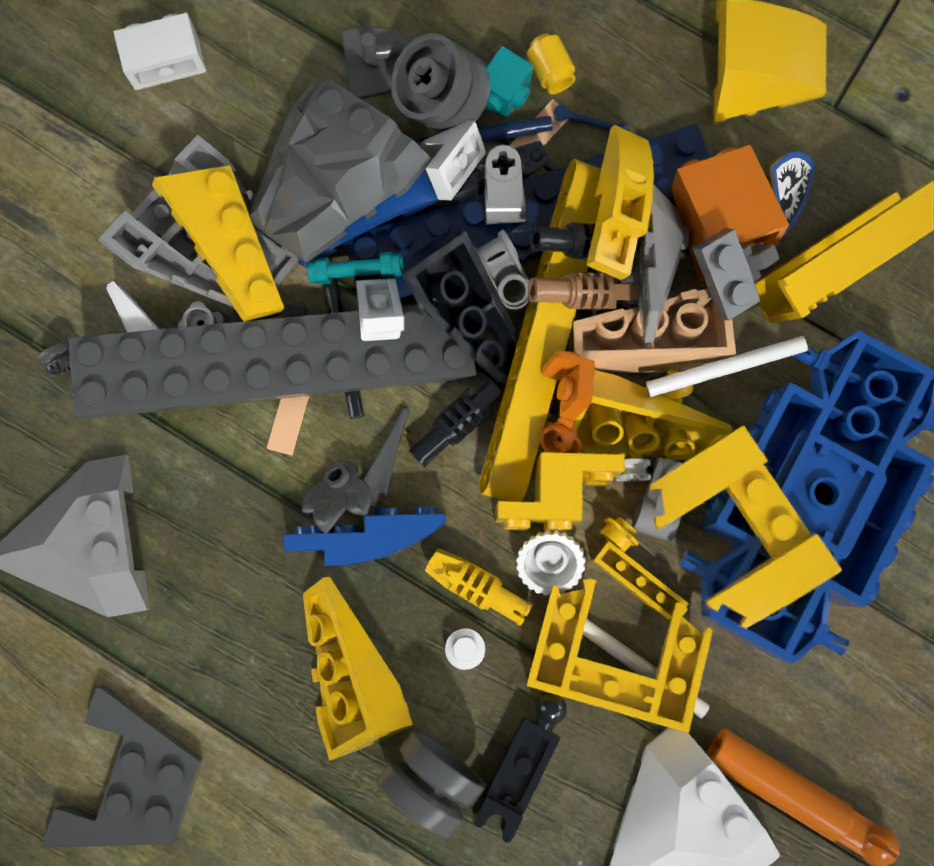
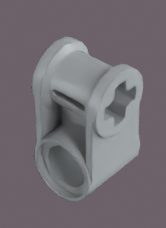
(504, 193)
(502, 266)

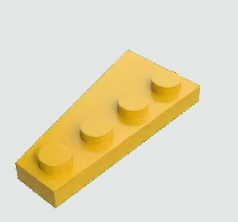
(224, 236)

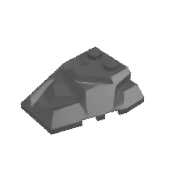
(331, 169)

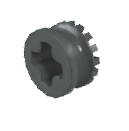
(55, 359)

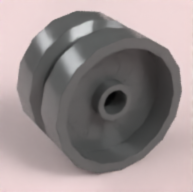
(439, 82)
(430, 784)

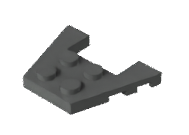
(145, 790)

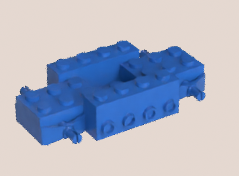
(852, 439)

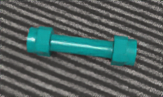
(323, 270)

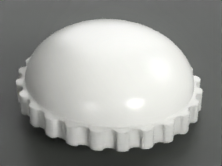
(550, 561)

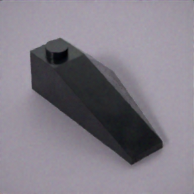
(463, 301)

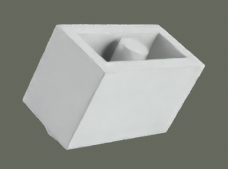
(160, 51)

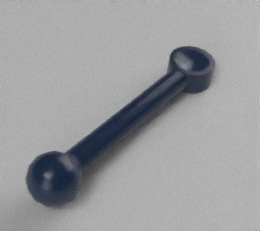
(561, 114)

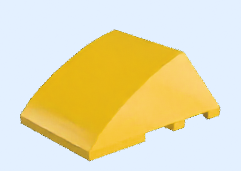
(766, 58)

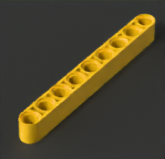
(543, 333)

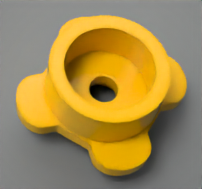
(619, 533)

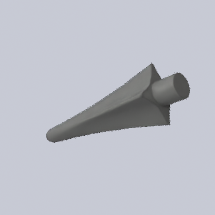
(381, 470)

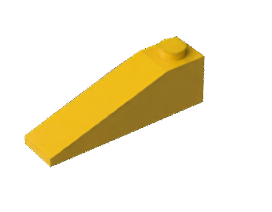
(357, 688)

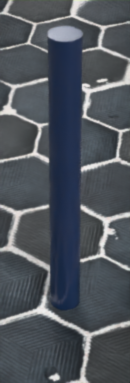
(511, 129)

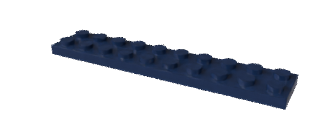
(541, 194)

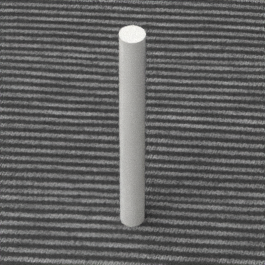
(727, 366)
(630, 658)

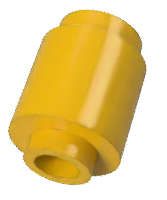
(551, 63)

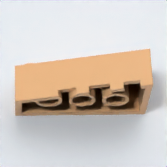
(685, 338)

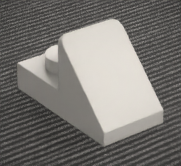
(453, 157)
(379, 309)

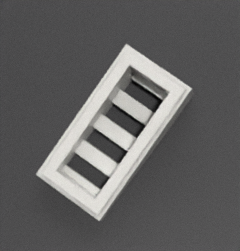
(130, 312)

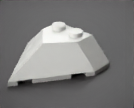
(687, 813)

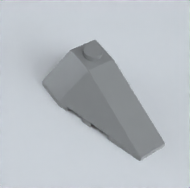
(658, 261)

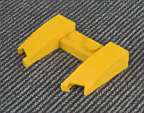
(797, 557)
(662, 700)

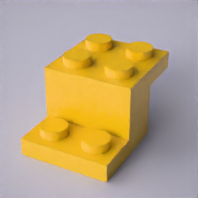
(559, 490)

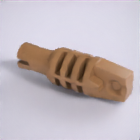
(582, 290)

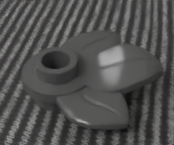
(337, 492)

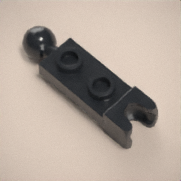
(522, 766)

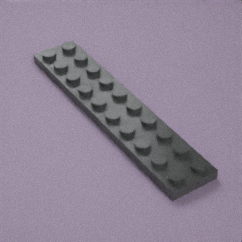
(255, 363)

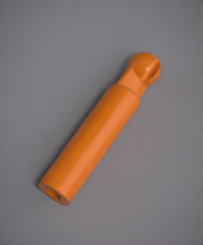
(802, 799)

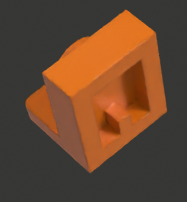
(575, 379)

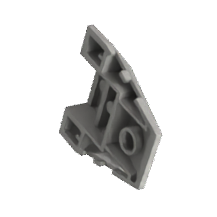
(157, 244)

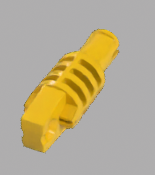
(476, 585)

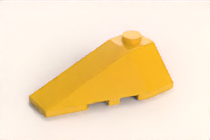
(636, 425)

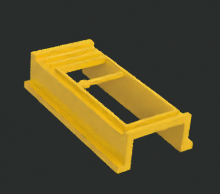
(846, 254)

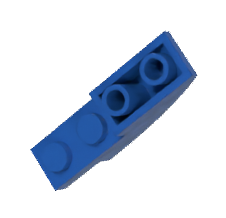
(383, 536)

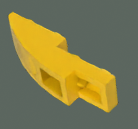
(625, 203)

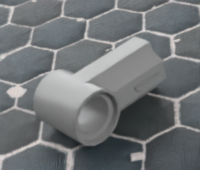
(652, 505)

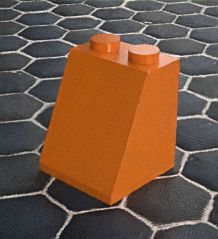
(727, 194)

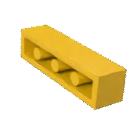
(637, 580)

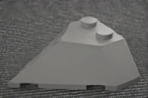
(82, 542)

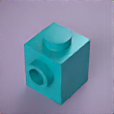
(508, 82)

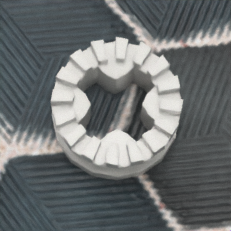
(635, 470)

